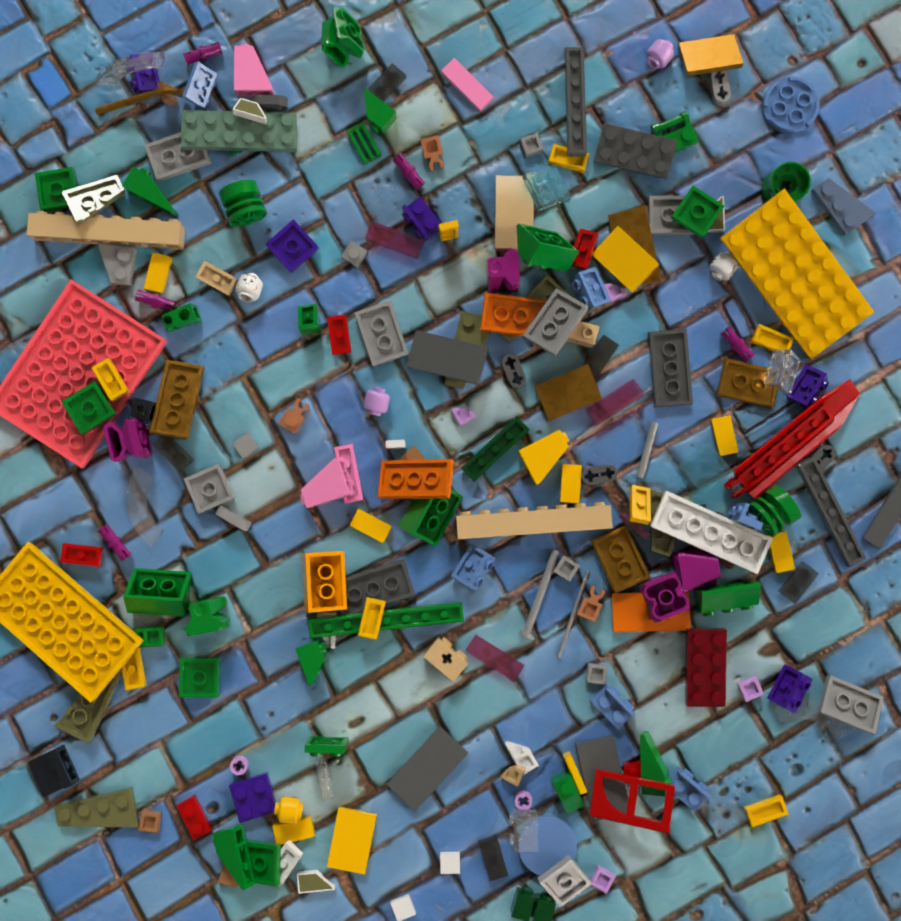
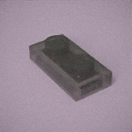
(387, 82)
(601, 354)
(173, 453)
(798, 582)
(493, 858)

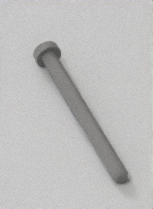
(539, 596)

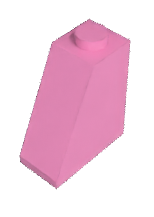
(249, 73)
(328, 485)

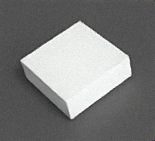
(395, 444)
(450, 862)
(403, 907)

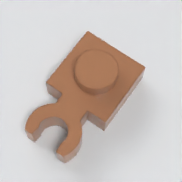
(432, 149)
(292, 418)
(589, 606)

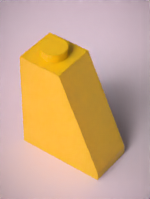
(543, 455)

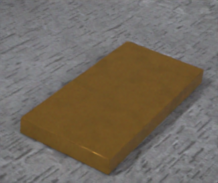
(637, 226)
(177, 400)

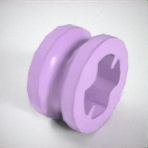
(243, 769)
(522, 794)

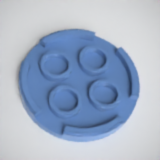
(790, 105)
(554, 843)

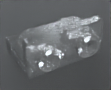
(782, 370)
(524, 830)

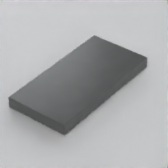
(447, 357)
(670, 368)
(386, 583)
(602, 754)
(427, 768)

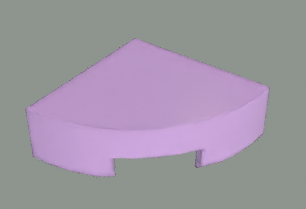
(615, 292)
(463, 415)

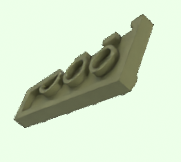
(468, 331)
(103, 810)

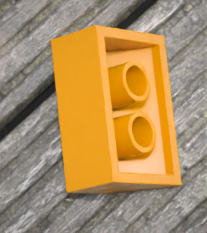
(324, 581)

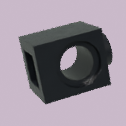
(142, 409)

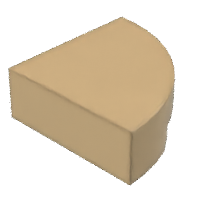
(514, 774)

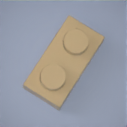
(216, 278)

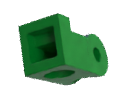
(181, 317)

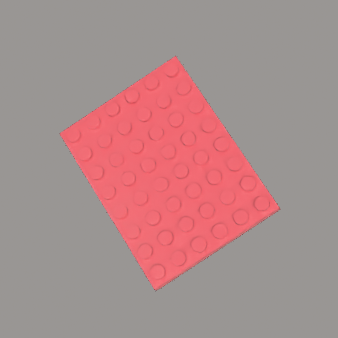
(59, 362)

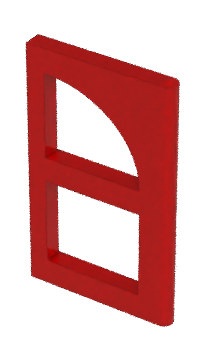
(603, 809)

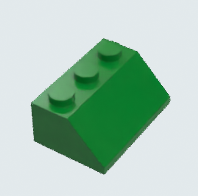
(544, 248)
(430, 517)
(158, 592)
(727, 597)

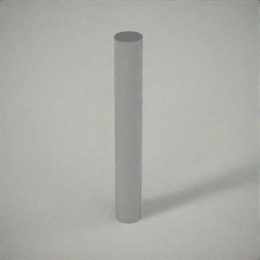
(647, 450)

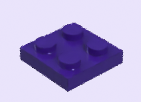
(292, 246)
(253, 797)

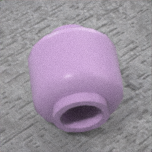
(659, 54)
(376, 401)

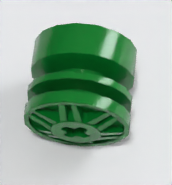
(792, 175)
(242, 203)
(775, 510)

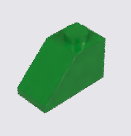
(379, 114)
(312, 658)
(567, 791)

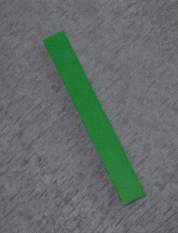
(391, 619)

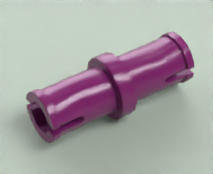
(202, 53)
(408, 171)
(155, 300)
(737, 344)
(114, 542)

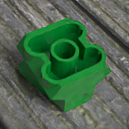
(341, 37)
(206, 616)

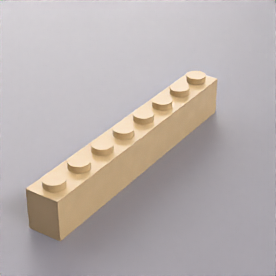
(109, 231)
(534, 522)

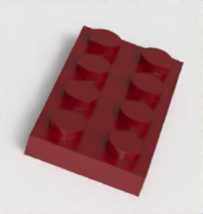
(705, 667)

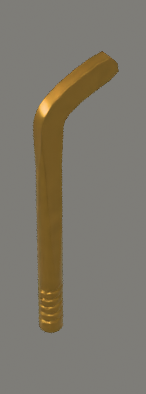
(138, 98)

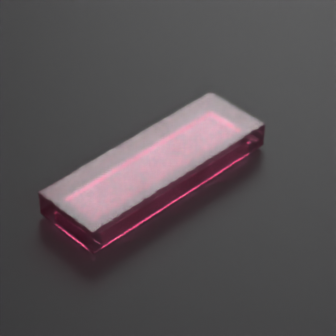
(394, 240)
(615, 402)
(495, 657)

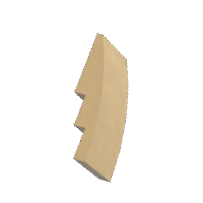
(512, 207)

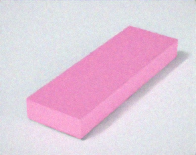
(467, 84)
(348, 454)

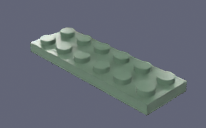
(233, 133)

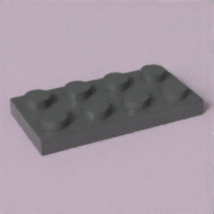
(635, 151)

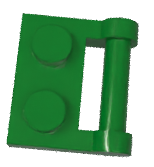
(685, 136)

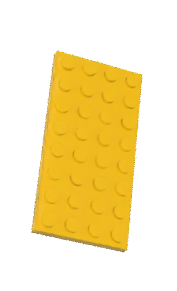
(796, 274)
(63, 623)

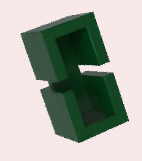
(523, 904)

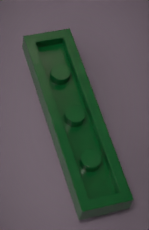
(495, 449)

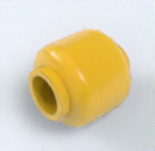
(288, 810)

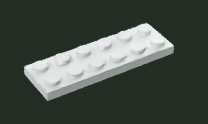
(711, 532)

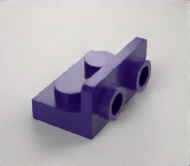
(144, 80)
(421, 218)
(808, 386)
(790, 688)

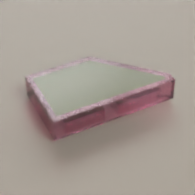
(635, 527)

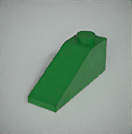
(145, 188)
(652, 765)
(234, 853)

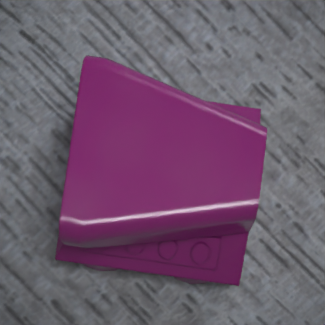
(503, 272)
(128, 441)
(696, 569)
(664, 597)

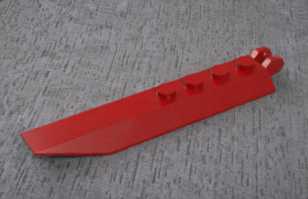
(793, 442)

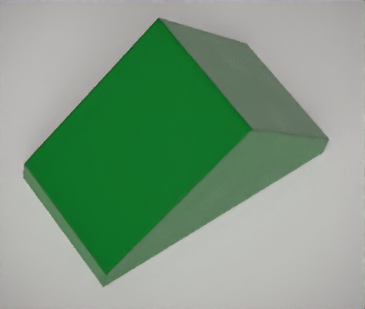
(308, 319)

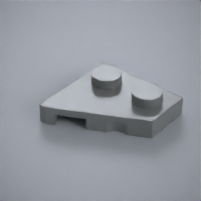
(119, 263)

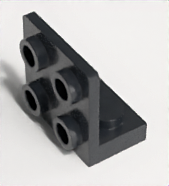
(53, 771)

